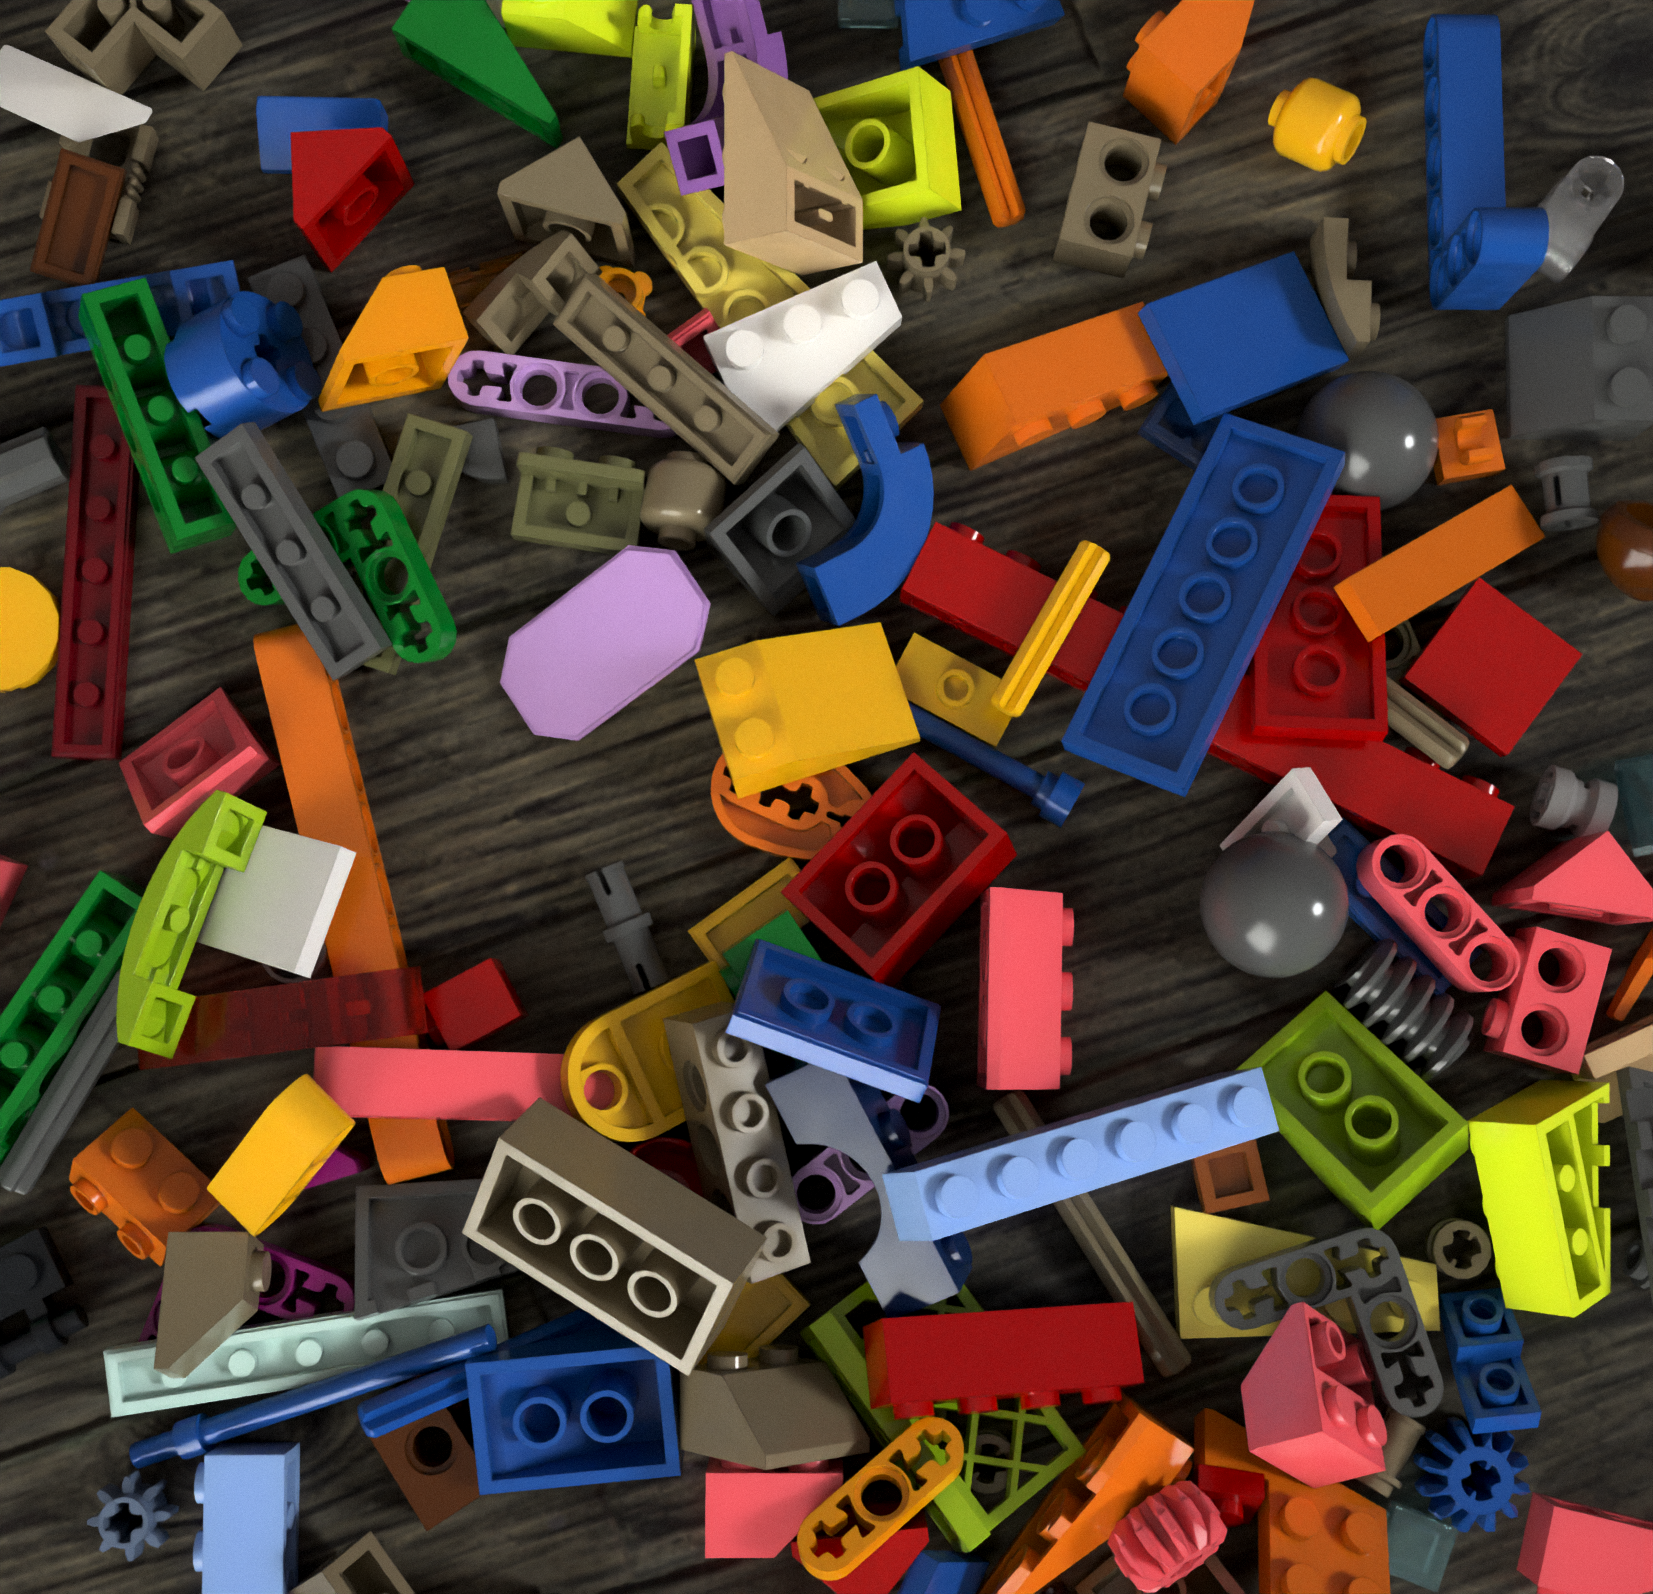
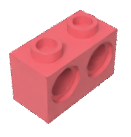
(1563, 1007)

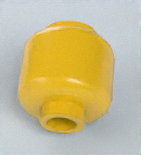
(1317, 124)

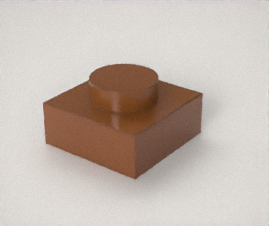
(1230, 1178)

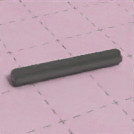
(63, 1096)

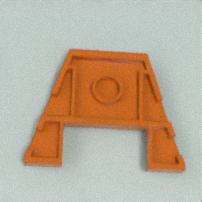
(1306, 1535)

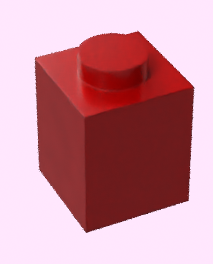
(472, 1006)

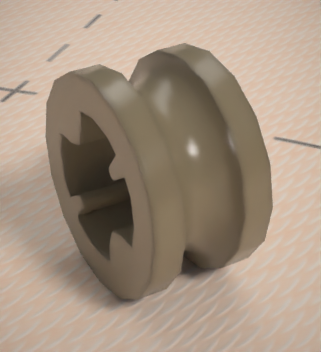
(1473, 1260)
(998, 1475)

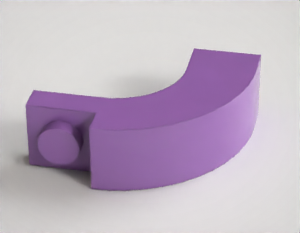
(723, 28)

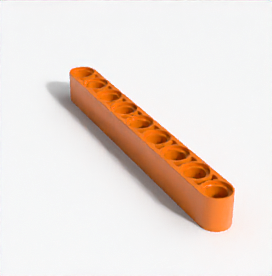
(334, 808)

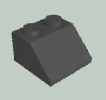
(1580, 370)

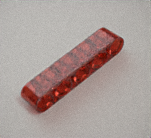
(299, 1017)

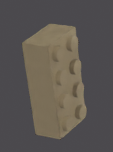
(613, 1235)

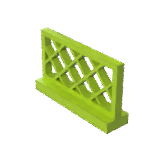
(954, 1508)

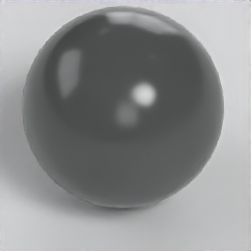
(1381, 428)
(1274, 904)

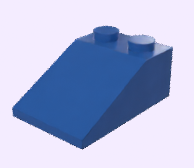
(573, 1413)

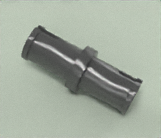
(627, 927)

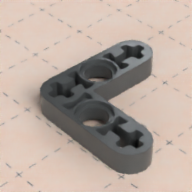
(1362, 1295)

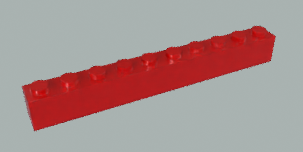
(1367, 781)

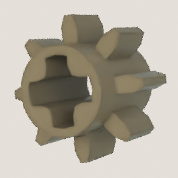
(931, 241)

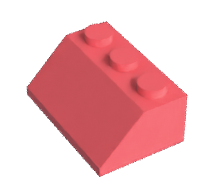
(1023, 990)

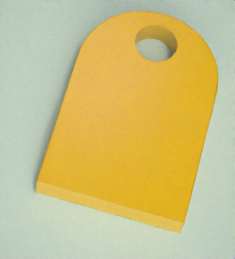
(635, 1054)

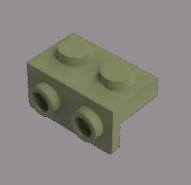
(578, 501)

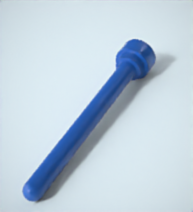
(1050, 793)

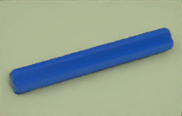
(449, 1384)

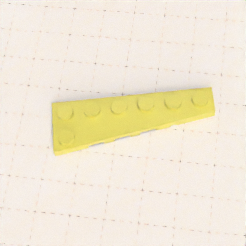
(738, 285)

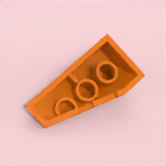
(1124, 1462)

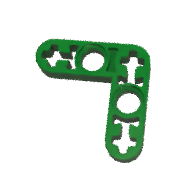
(354, 547)

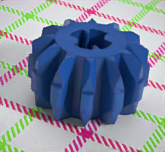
(1491, 1483)

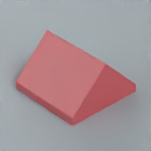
(191, 759)
(1582, 881)

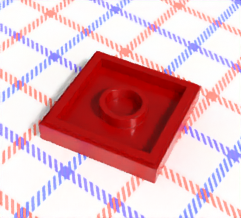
(1490, 667)

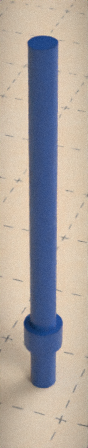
(201, 1433)

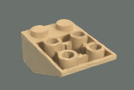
(784, 175)

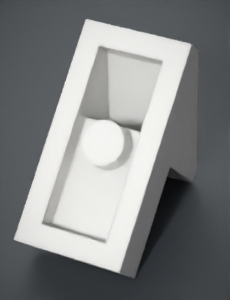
(1294, 807)

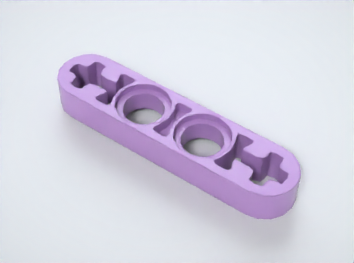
(564, 409)

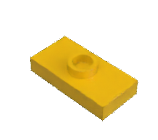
(952, 689)

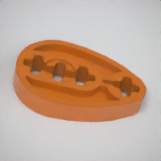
(771, 828)

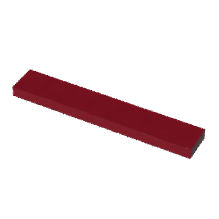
(96, 584)

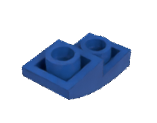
(1487, 1361)

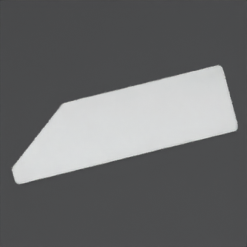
(63, 99)

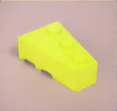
(1542, 1195)

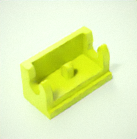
(661, 76)

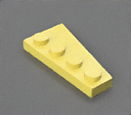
(1213, 1243)

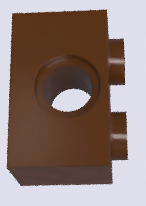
(430, 1482)

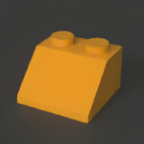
(399, 342)

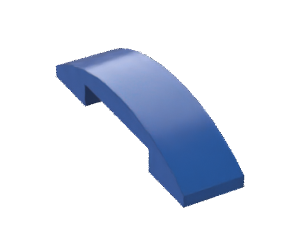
(49, 324)

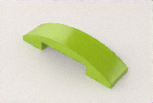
(171, 916)

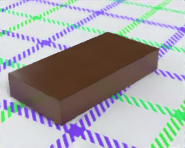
(78, 219)

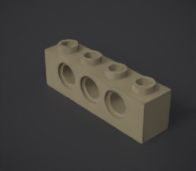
(737, 1133)

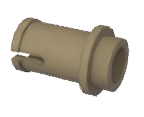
(1401, 1440)

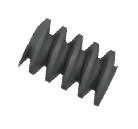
(1407, 1008)

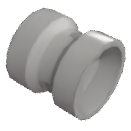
(1572, 804)

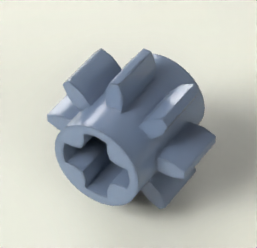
(122, 1530)

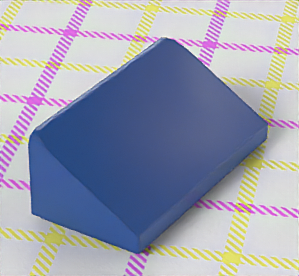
(283, 114)

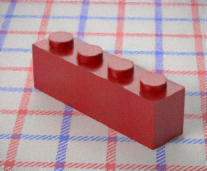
(1002, 1356)

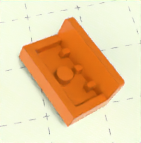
(141, 1185)

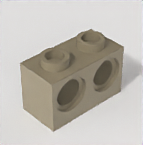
(1100, 198)

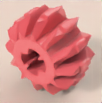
(1167, 1536)

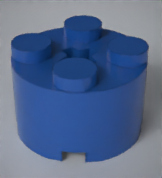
(242, 363)

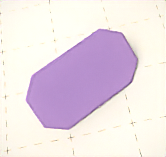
(605, 642)

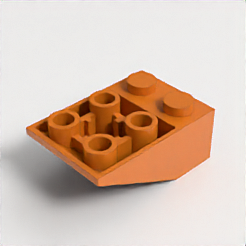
(1185, 62)

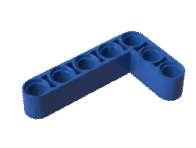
(1475, 242)

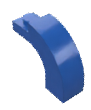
(891, 523)

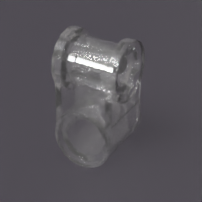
(1577, 218)

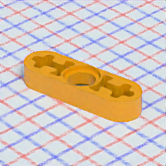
(832, 1519)

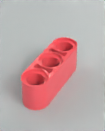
(1466, 925)

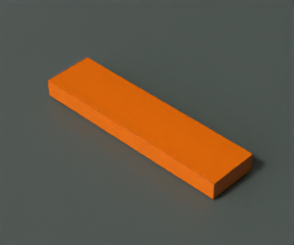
(1438, 563)

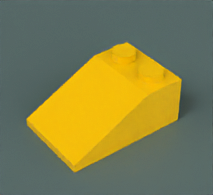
(805, 704)

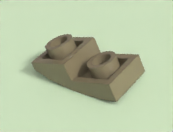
(1343, 300)

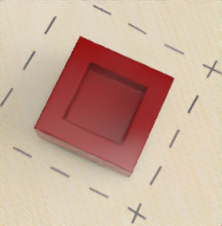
(1232, 1491)

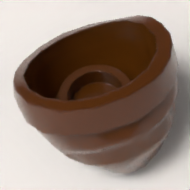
(1626, 547)

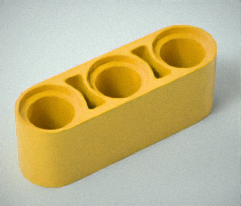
(280, 1154)

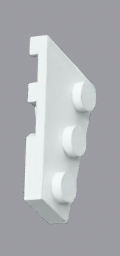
(803, 344)

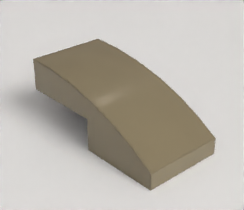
(529, 290)

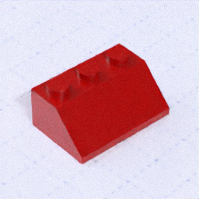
(900, 871)

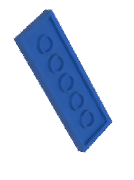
(1204, 604)

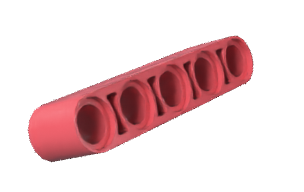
(446, 1083)

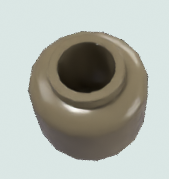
(682, 499)

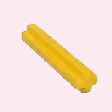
(1050, 628)

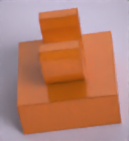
(1468, 447)

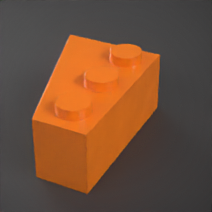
(1052, 385)

